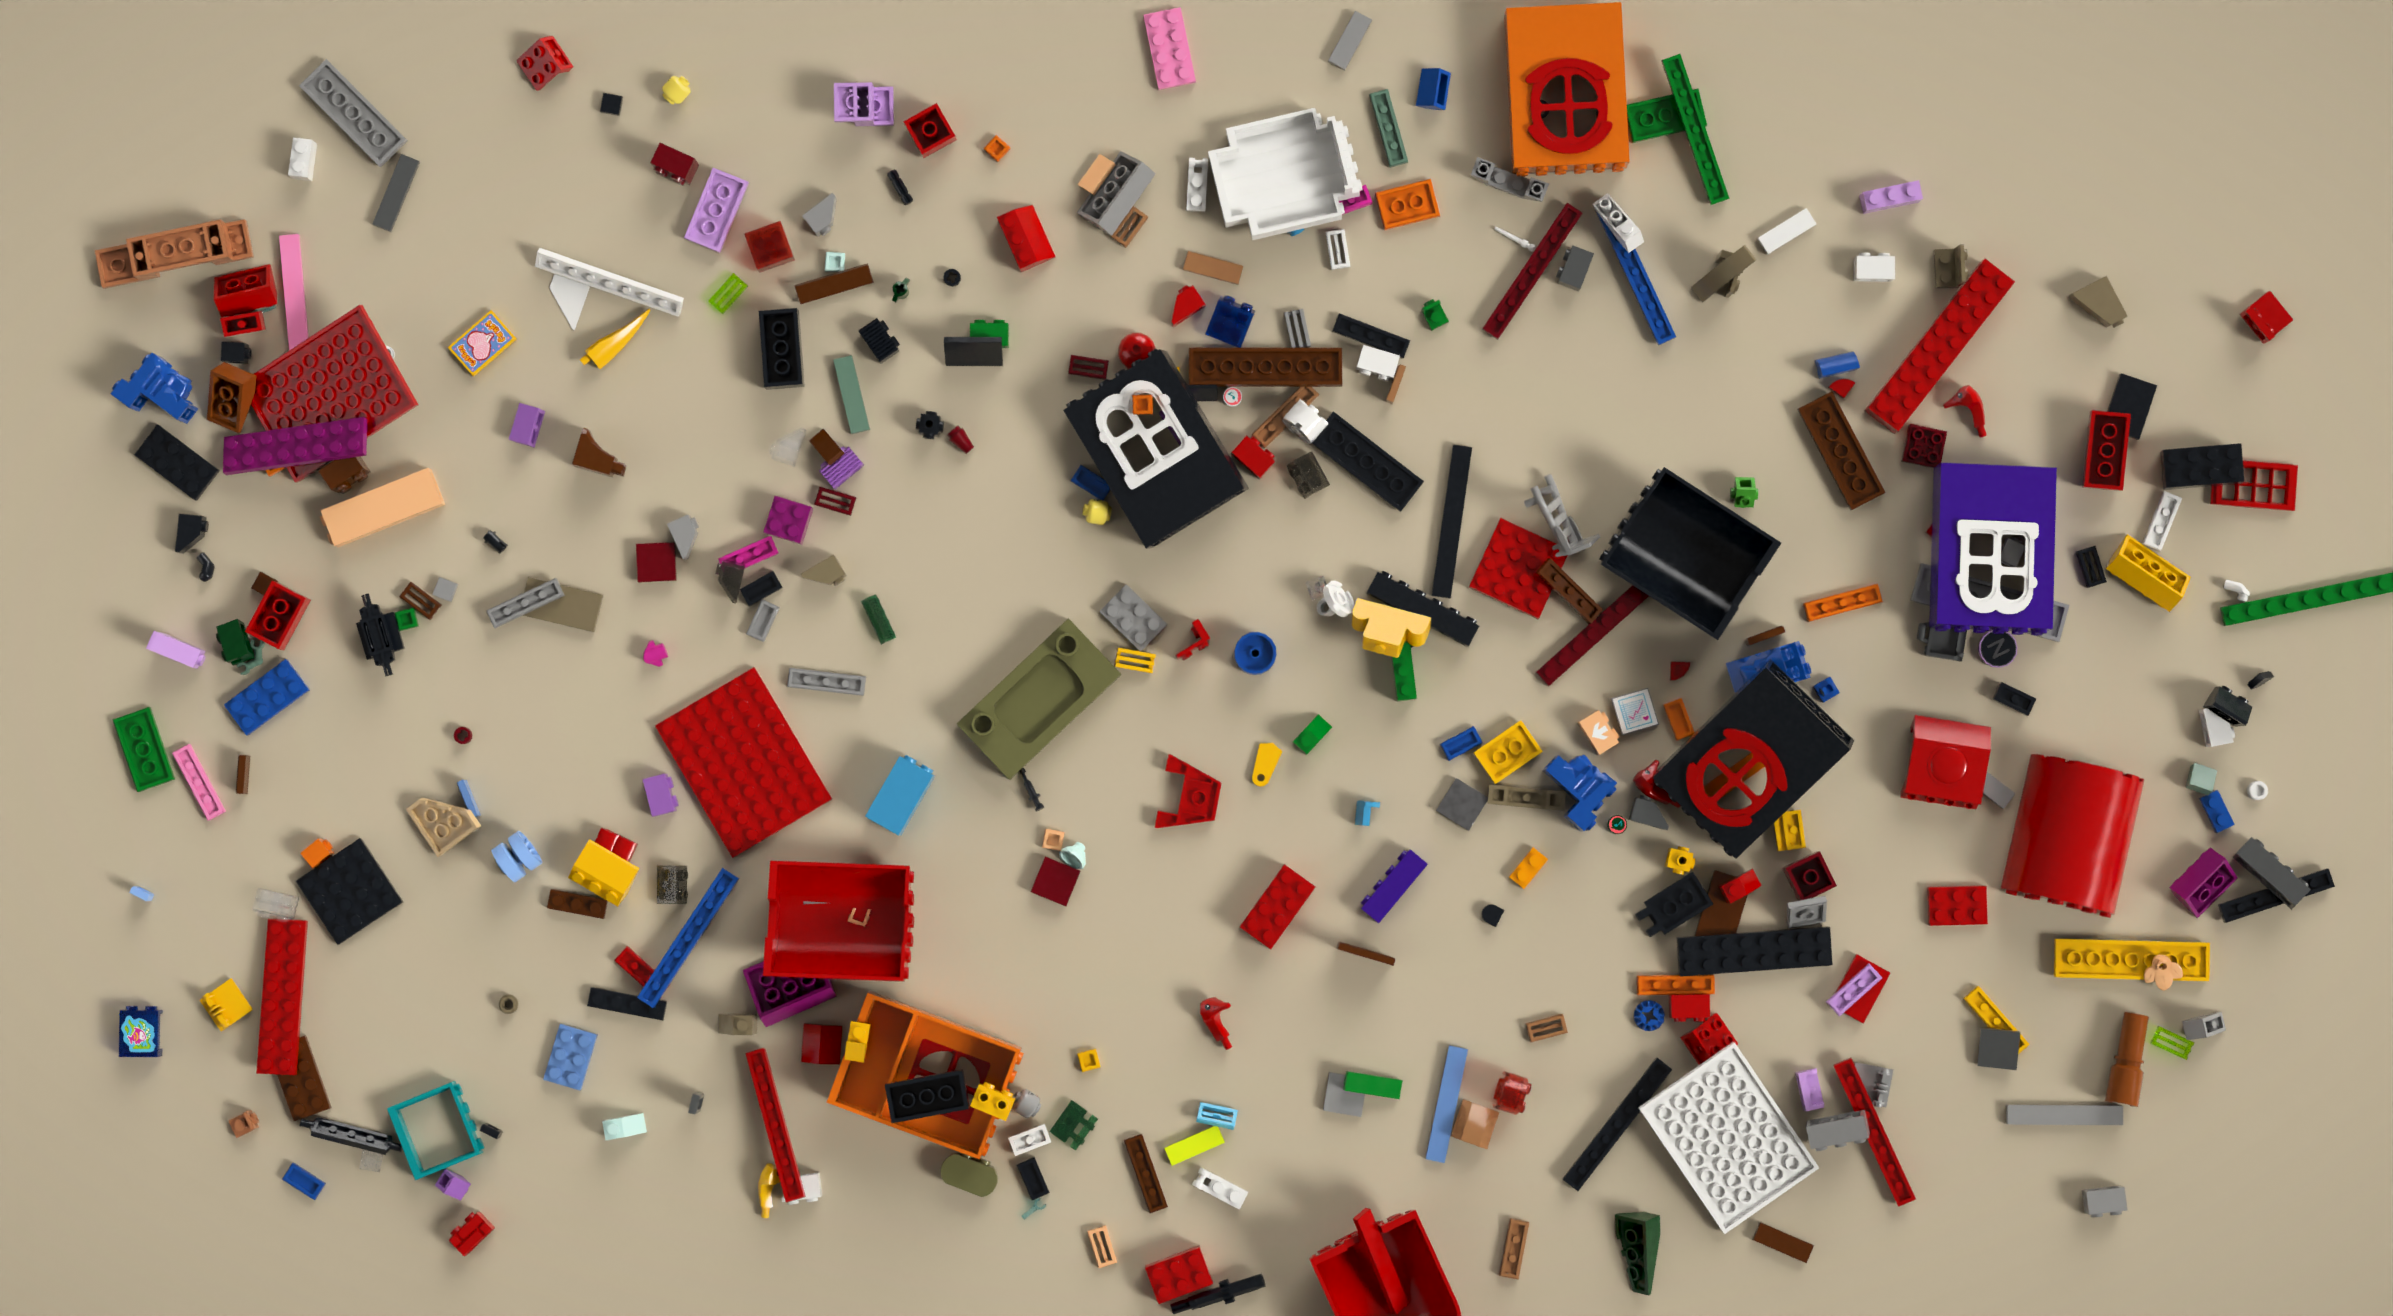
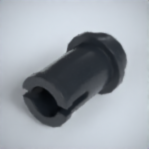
(495, 541)

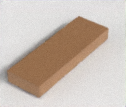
(1213, 268)
(1514, 1248)

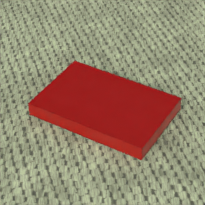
(1863, 1006)

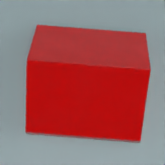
(821, 1044)

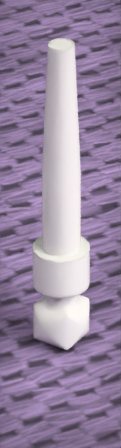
(1524, 243)

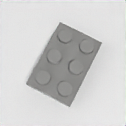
(1133, 618)

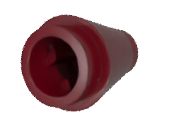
(960, 439)

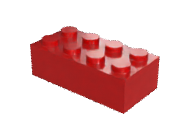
(2106, 450)
(1277, 906)

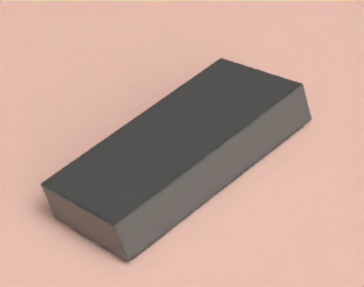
(696, 1102)

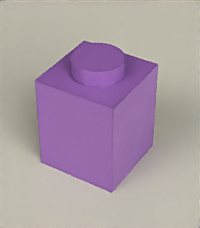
(452, 1184)

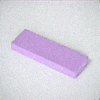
(1854, 989)

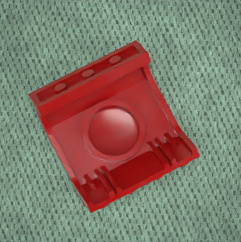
(1947, 762)

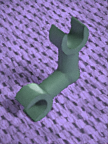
(258, 657)

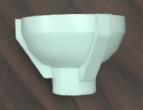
(1074, 855)

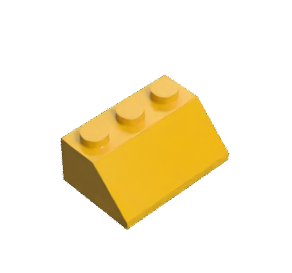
(603, 873)

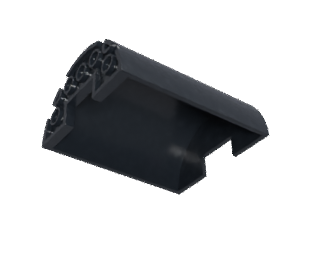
(1689, 552)

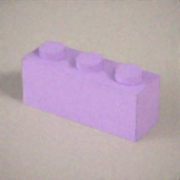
(1891, 197)

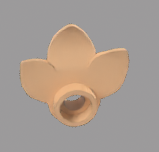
(2162, 975)

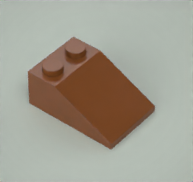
(230, 396)

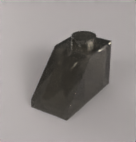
(730, 578)

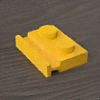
(1789, 831)

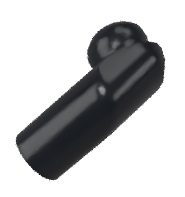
(207, 568)

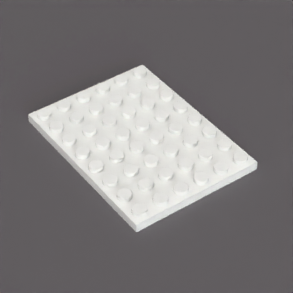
(1728, 1137)

